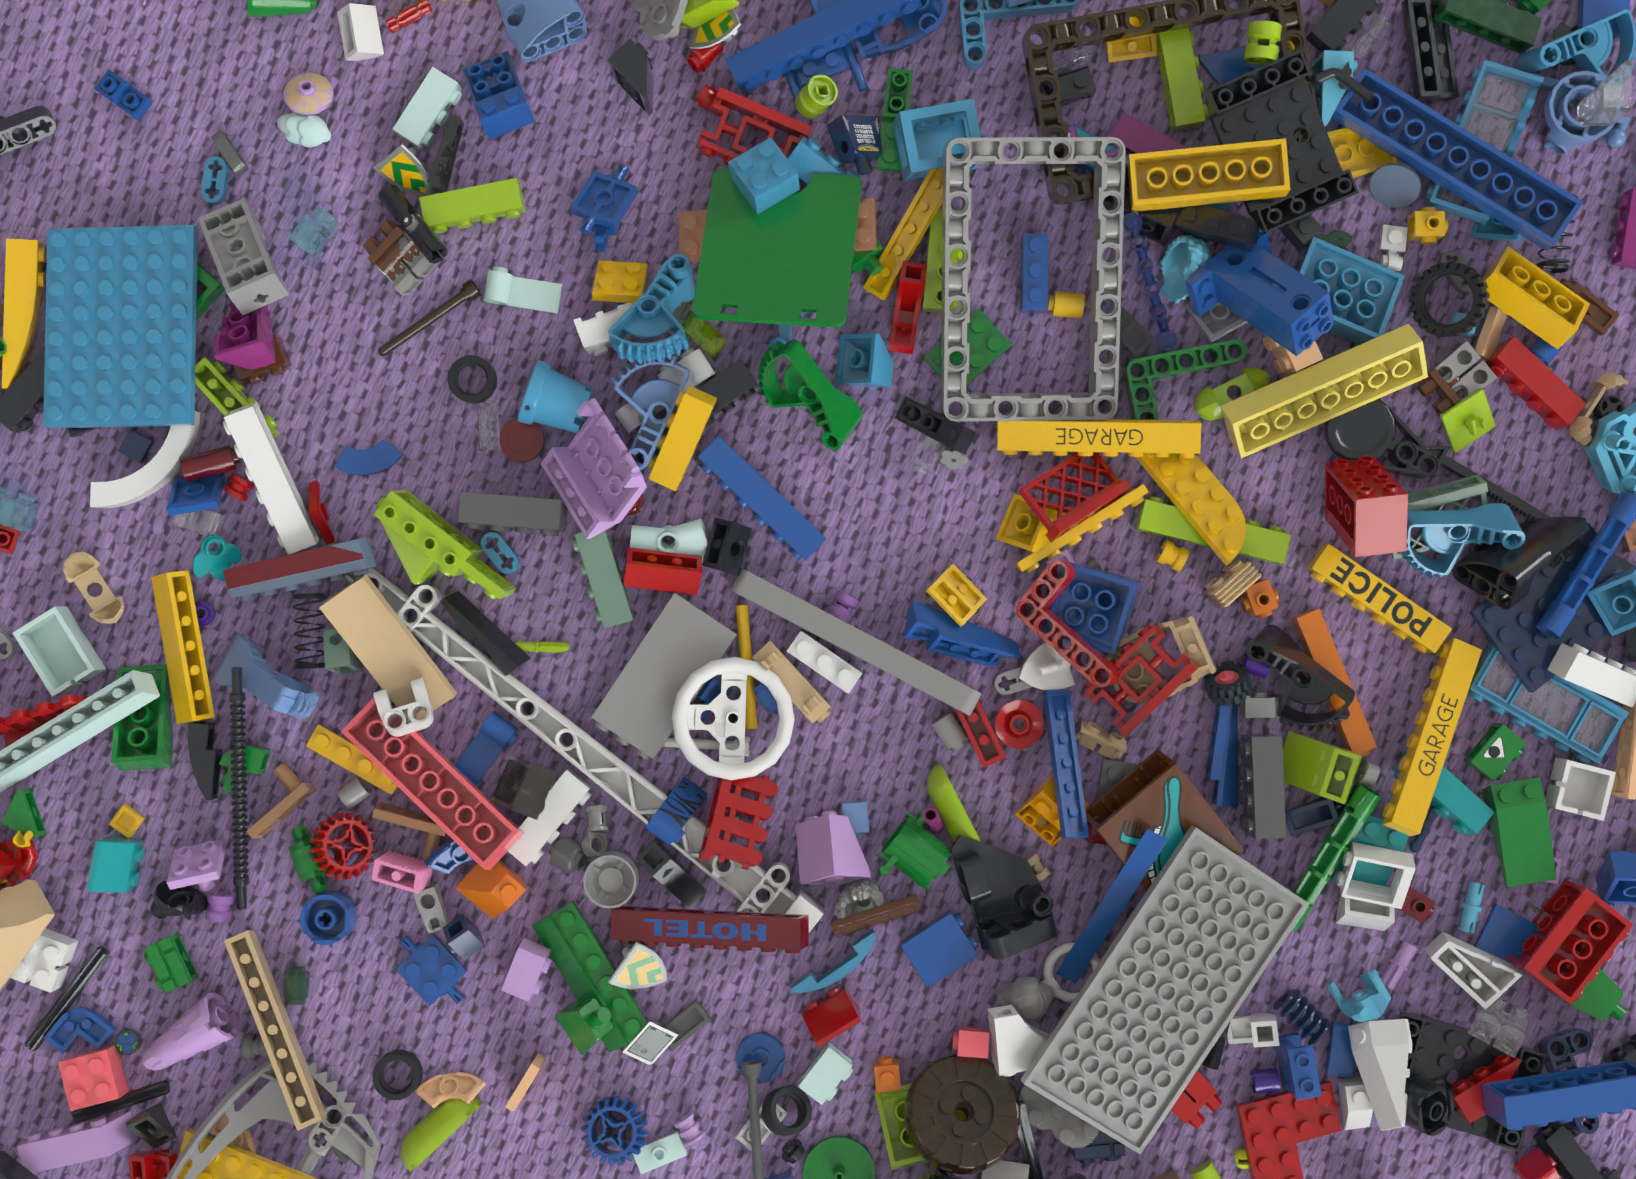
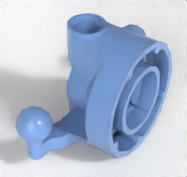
(1565, 131)

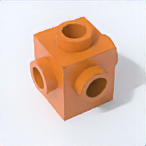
(1268, 595)

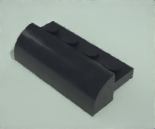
(1429, 52)

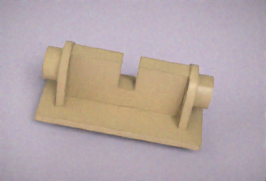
(1111, 743)

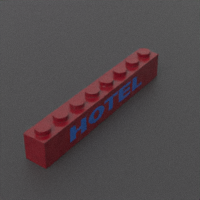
(710, 927)

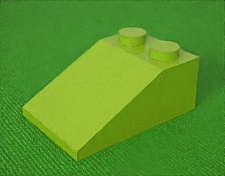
(897, 1142)

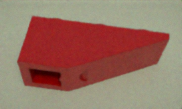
(1469, 1092)

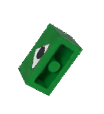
(1495, 752)

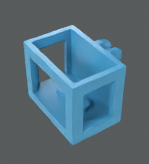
(924, 132)

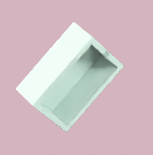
(59, 651)

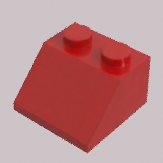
(831, 1015)

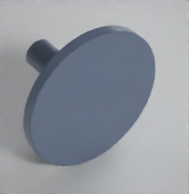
(1395, 185)

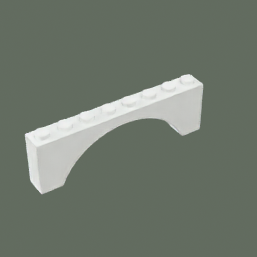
(1013, 1040)

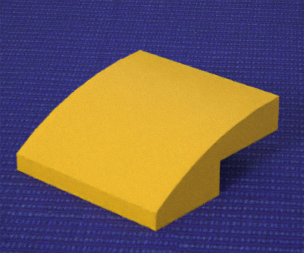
(1133, 47)
(956, 595)

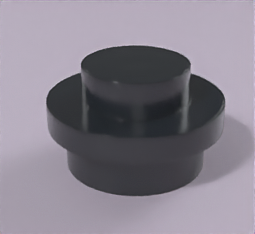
(792, 1151)

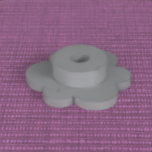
(953, 459)

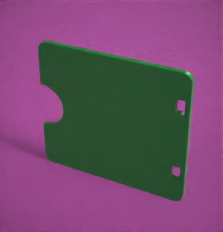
(781, 259)

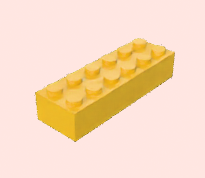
(1208, 175)

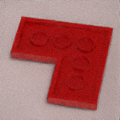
(1277, 1123)

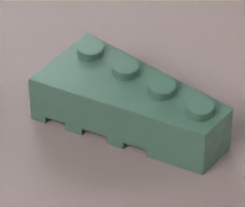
(604, 578)

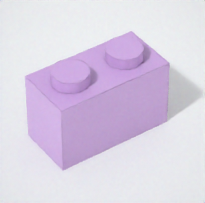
(526, 969)

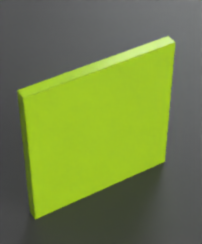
(1467, 420)

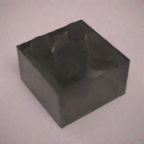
(524, 787)

